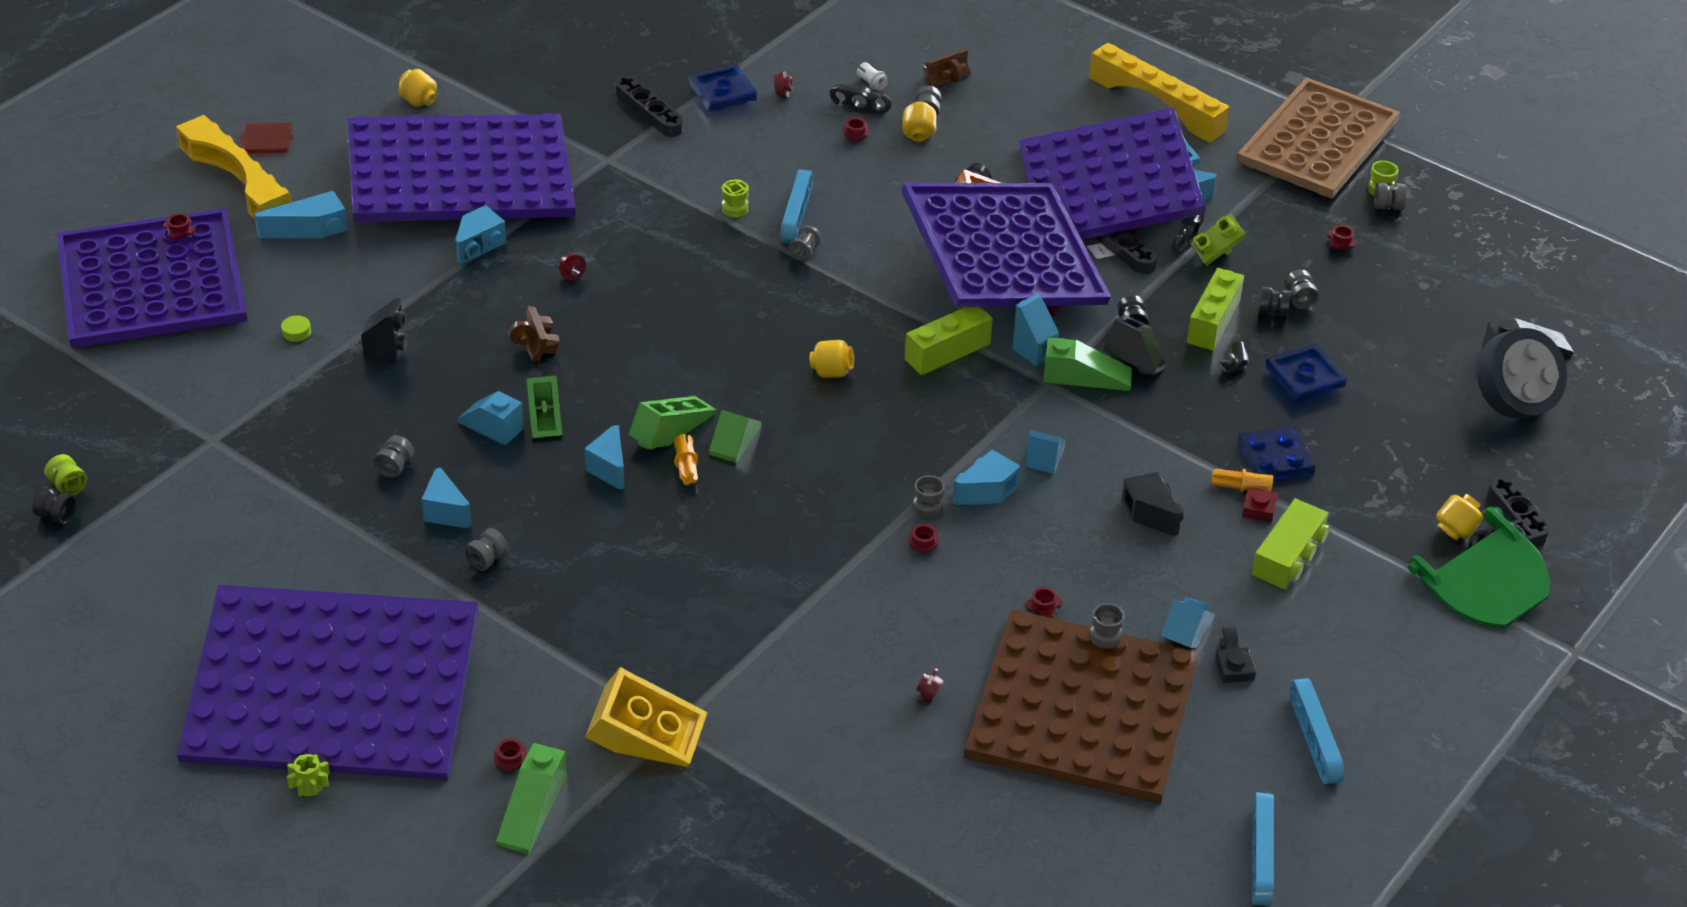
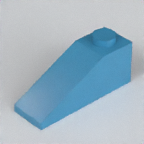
(306, 218)

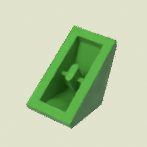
(544, 406)
(732, 436)

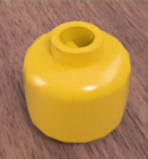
(417, 88)
(919, 121)
(832, 358)
(1459, 516)

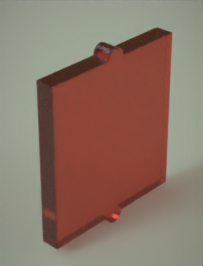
(267, 137)

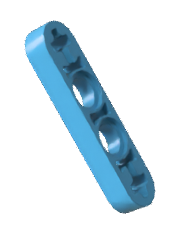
(796, 206)
(1316, 731)
(1263, 849)

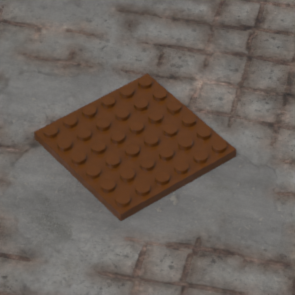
(1083, 709)

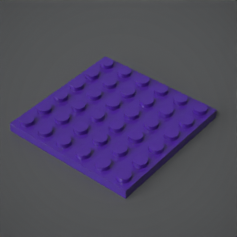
(1118, 172)
(1004, 244)
(143, 284)

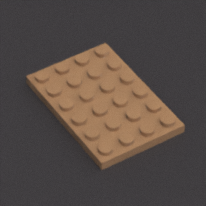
(1318, 137)

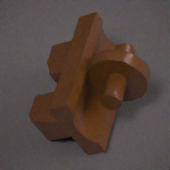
(947, 68)
(535, 334)

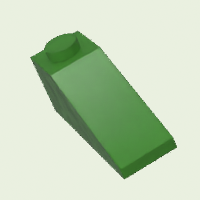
(1080, 365)
(663, 420)
(532, 797)

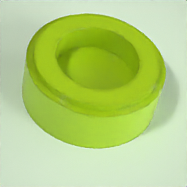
(296, 328)

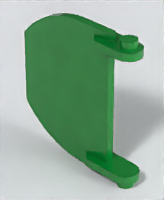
(1492, 579)

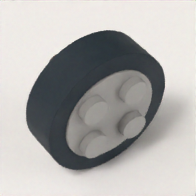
(1521, 373)

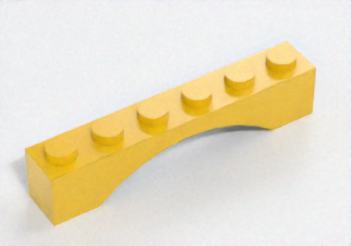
(1199, 112)
(208, 144)

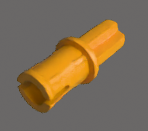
(686, 459)
(1241, 480)

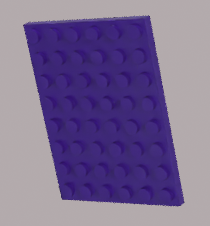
(458, 164)
(332, 676)

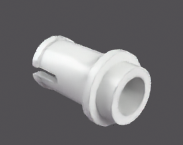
(876, 79)

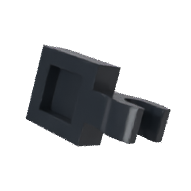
(1234, 662)

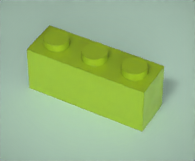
(1215, 309)
(948, 339)
(1291, 544)

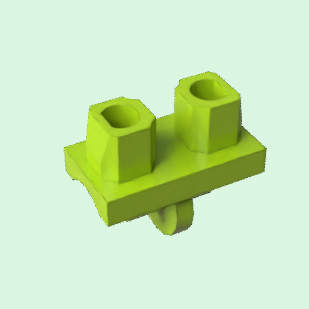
(1218, 239)

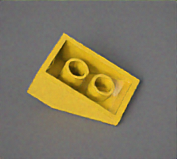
(645, 721)

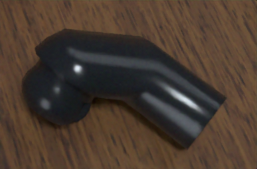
(1237, 360)

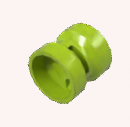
(1382, 172)
(735, 193)
(65, 474)

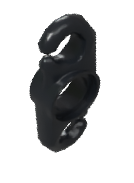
(871, 105)
(1187, 231)

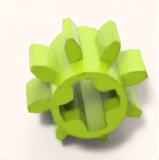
(308, 775)

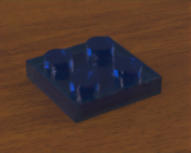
(723, 87)
(1306, 372)
(1277, 452)

